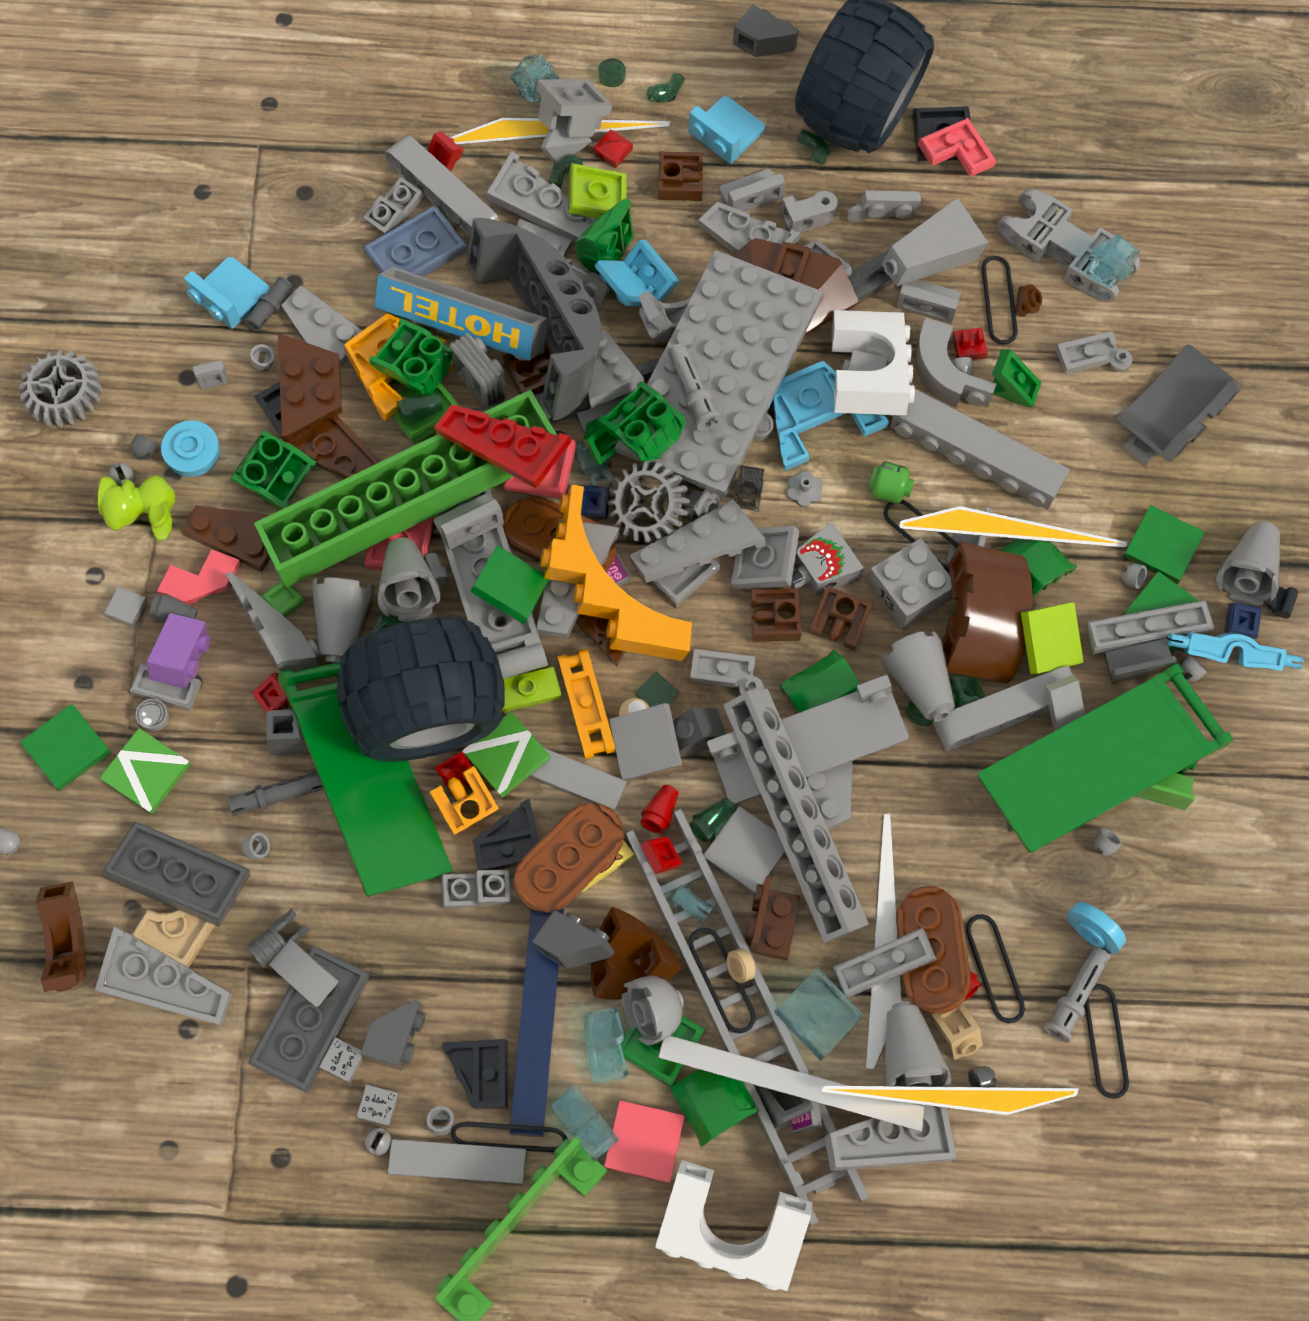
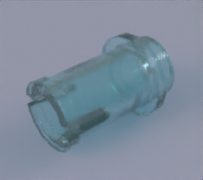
(690, 901)

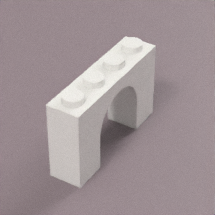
(881, 390)
(766, 1260)

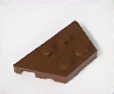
(307, 385)

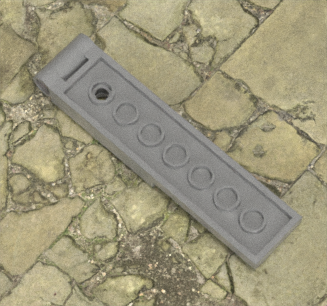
(515, 643)

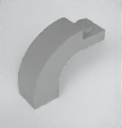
(660, 317)
(941, 375)

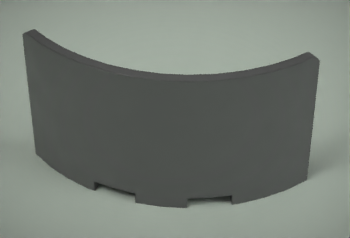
(1179, 403)

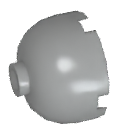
(653, 1008)

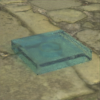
(818, 1013)

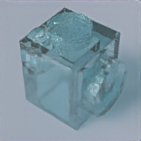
(1113, 260)

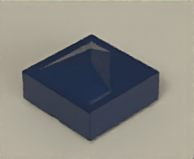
(595, 502)
(1243, 620)

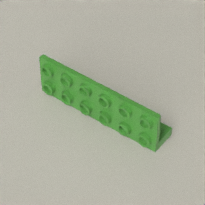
(570, 1162)

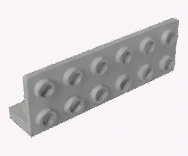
(821, 737)

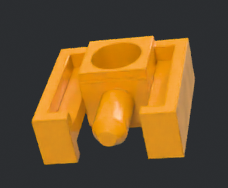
(452, 813)

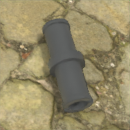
(268, 304)

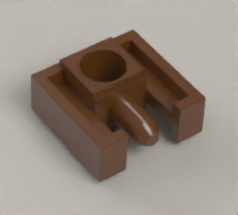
(672, 187)
(534, 380)
(856, 620)
(782, 628)

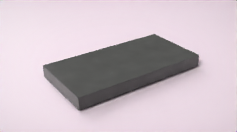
(176, 873)
(302, 1032)

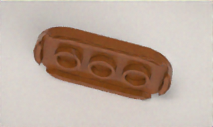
(533, 524)
(568, 858)
(946, 981)

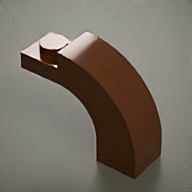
(63, 937)

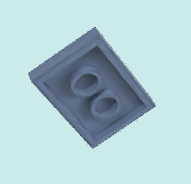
(417, 244)

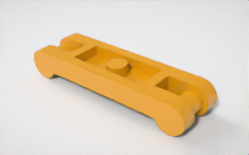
(586, 703)

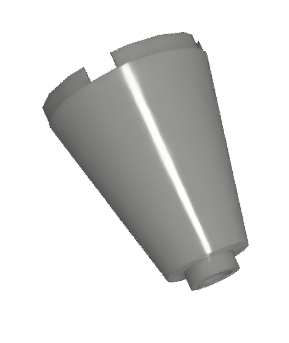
(1253, 566)
(406, 582)
(339, 614)
(922, 674)
(911, 1050)

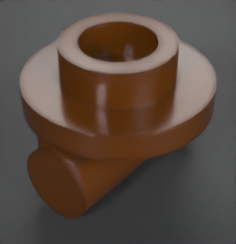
(1028, 300)

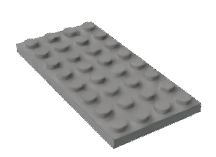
(741, 341)

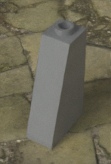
(936, 246)

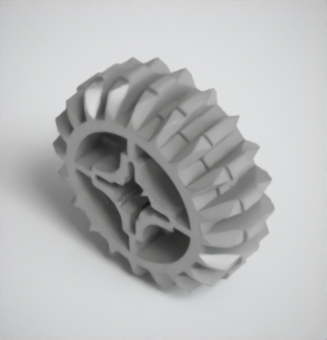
(48, 378)
(628, 514)

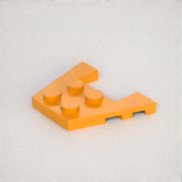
(359, 352)

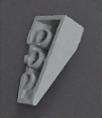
(280, 637)

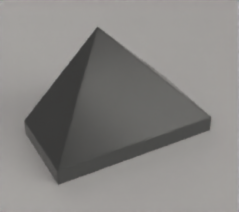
(782, 1106)

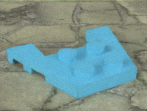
(805, 402)

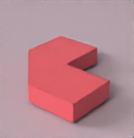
(211, 579)

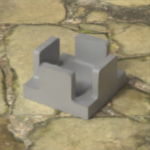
(574, 99)

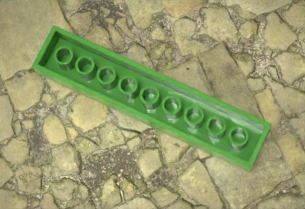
(385, 499)

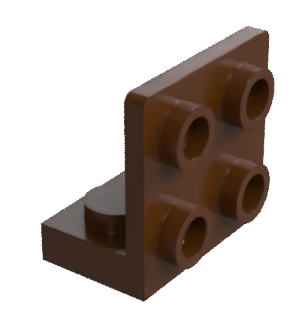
(775, 921)

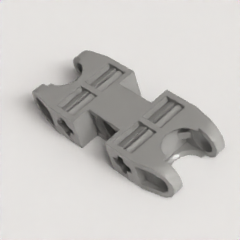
(1058, 238)

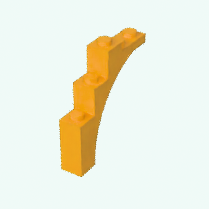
(630, 623)

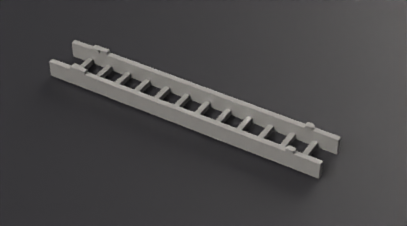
(759, 987)

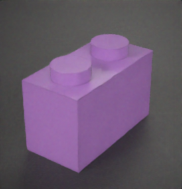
(178, 650)

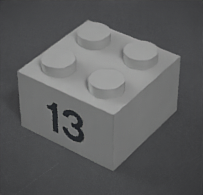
(911, 583)

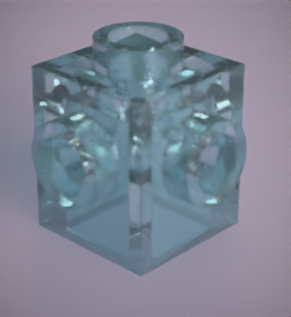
(529, 72)

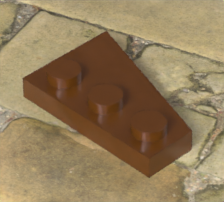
(335, 448)

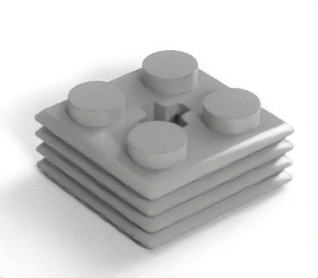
(477, 370)

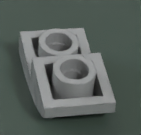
(393, 208)
(476, 889)
(303, 973)

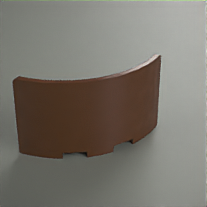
(987, 630)

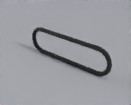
(1011, 297)
(906, 535)
(1008, 965)
(708, 983)
(1120, 1043)
(507, 1126)

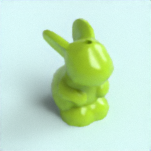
(125, 503)

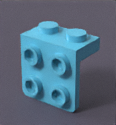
(725, 128)
(638, 273)
(227, 291)

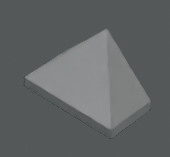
(558, 143)

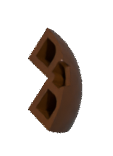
(636, 955)

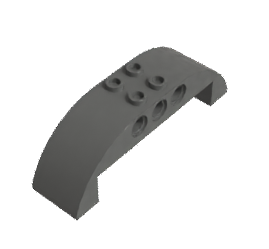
(549, 290)

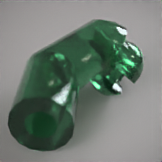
(666, 92)
(816, 143)
(561, 168)

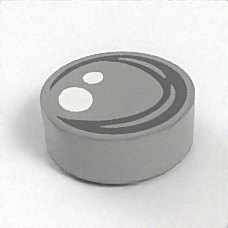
(152, 715)

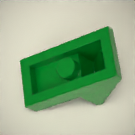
(1015, 379)

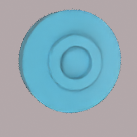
(190, 448)
(1096, 927)

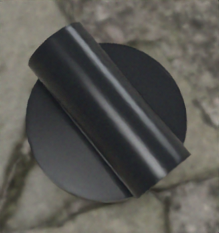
(1283, 602)

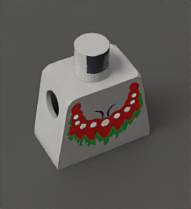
(825, 562)

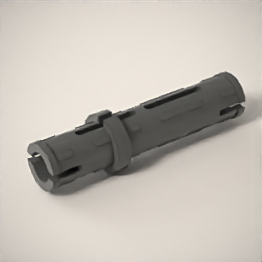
(268, 795)

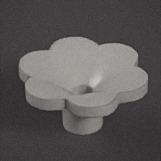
(804, 493)

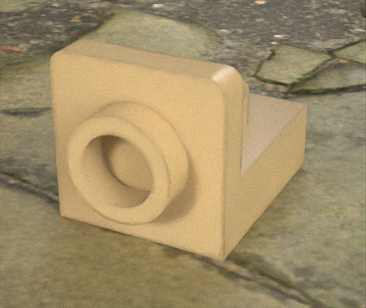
(959, 1031)

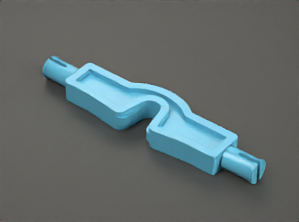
(1250, 652)

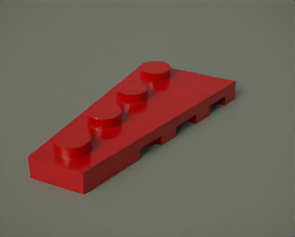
(511, 447)

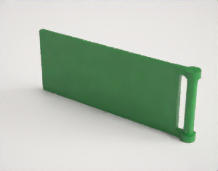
(1101, 760)
(372, 800)

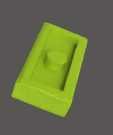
(531, 689)

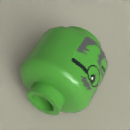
(890, 482)

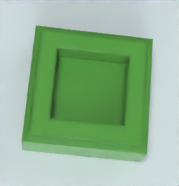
(283, 599)

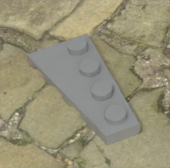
(531, 197)
(155, 979)

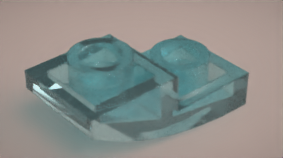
(603, 1045)
(584, 1122)

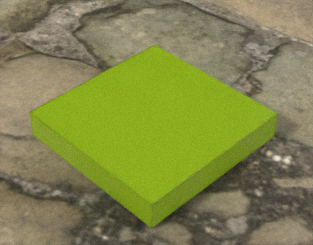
(594, 190)
(1052, 637)

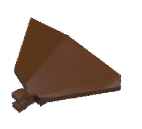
(808, 268)

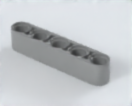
(438, 183)
(998, 711)

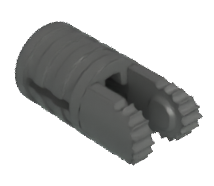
(270, 942)

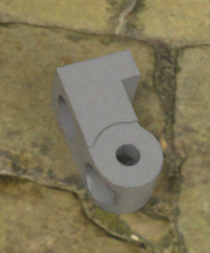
(808, 212)

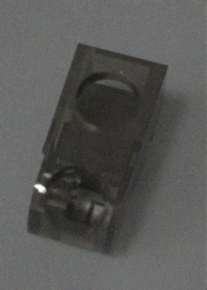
(749, 487)

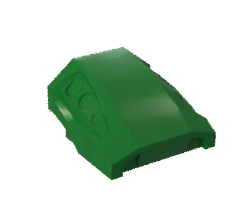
(606, 237)
(414, 358)
(644, 423)
(273, 470)
(1044, 561)
(821, 683)
(713, 1103)

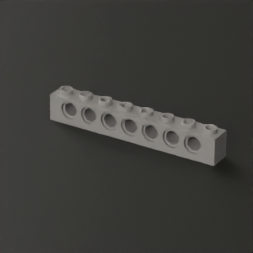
(795, 814)

